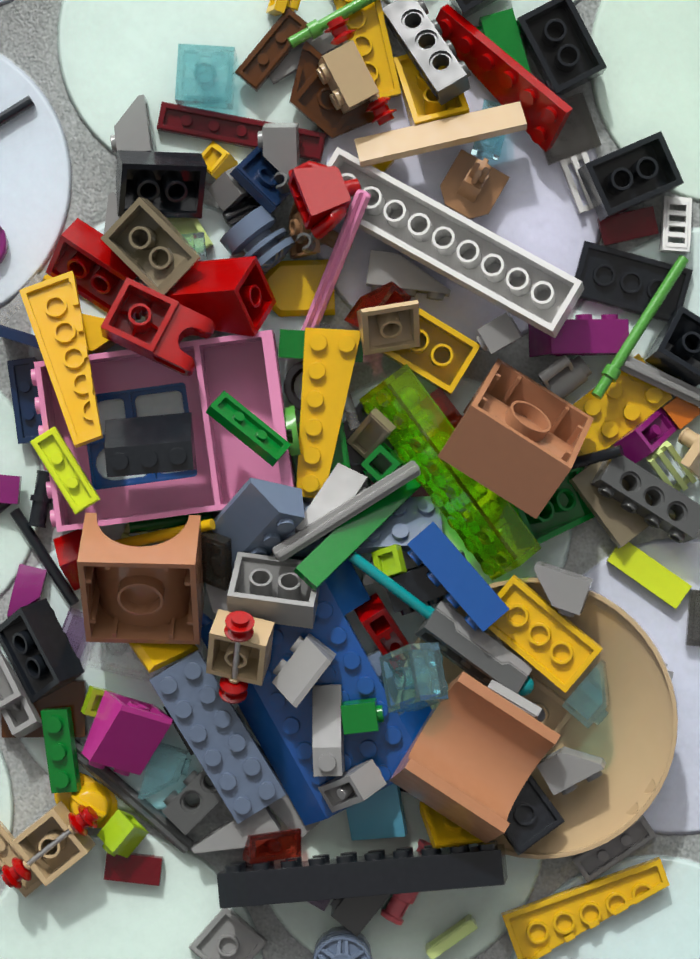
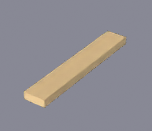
(440, 134)

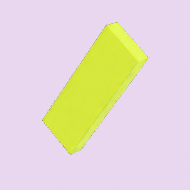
(65, 470)
(649, 574)

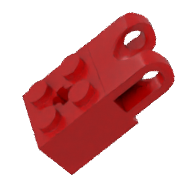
(162, 331)

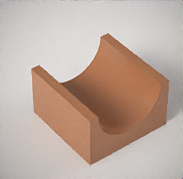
(517, 438)
(144, 590)
(474, 757)

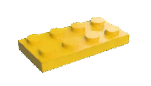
(619, 410)
(543, 635)

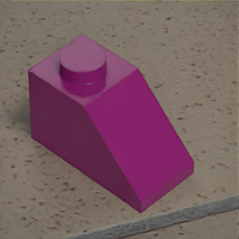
(647, 436)

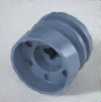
(254, 238)
(341, 944)

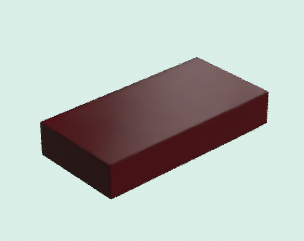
(628, 226)
(134, 869)

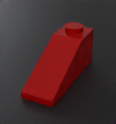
(380, 625)

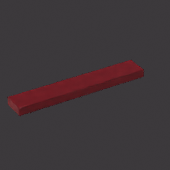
(229, 129)

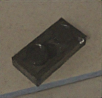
(216, 560)

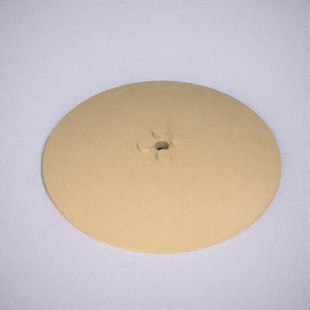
(633, 738)

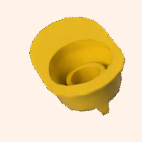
(92, 795)

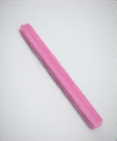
(337, 259)

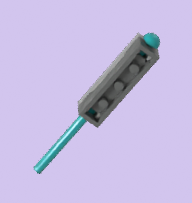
(470, 650)

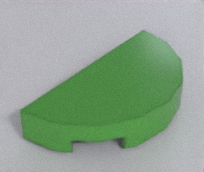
(292, 430)

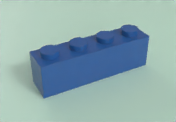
(457, 576)

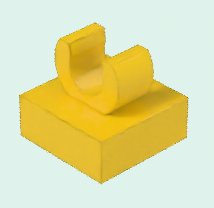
(278, 7)

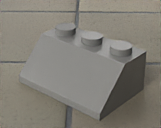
(271, 591)

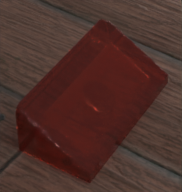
(272, 846)

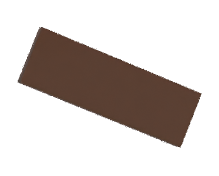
(270, 50)

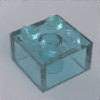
(205, 76)
(414, 677)

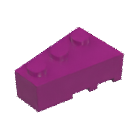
(581, 337)

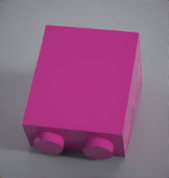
(125, 734)

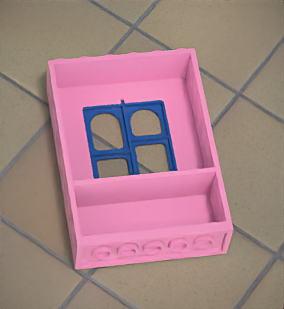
(231, 363)

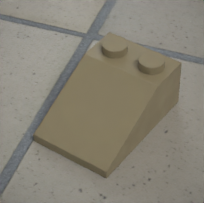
(151, 246)

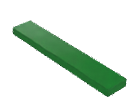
(350, 536)

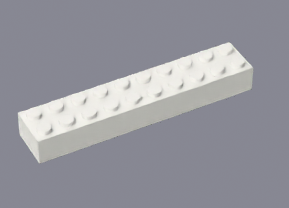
(462, 249)

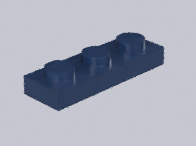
(24, 399)

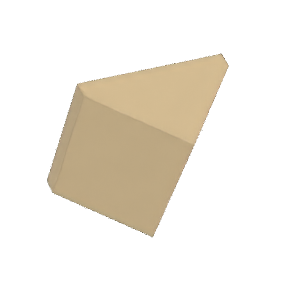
(389, 327)

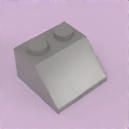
(303, 668)

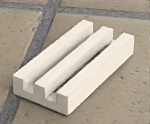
(564, 165)

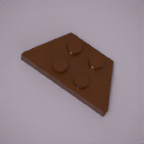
(314, 101)

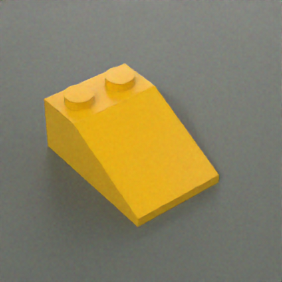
(418, 98)

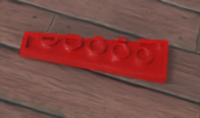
(506, 78)

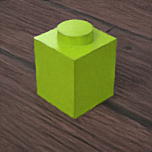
(122, 834)

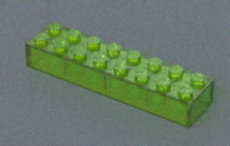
(477, 514)

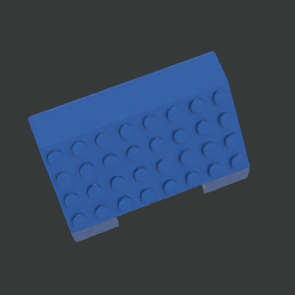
(287, 730)

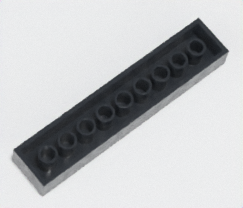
(362, 875)

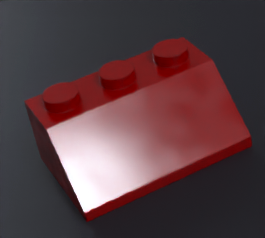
(95, 266)

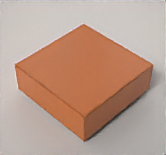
(681, 412)

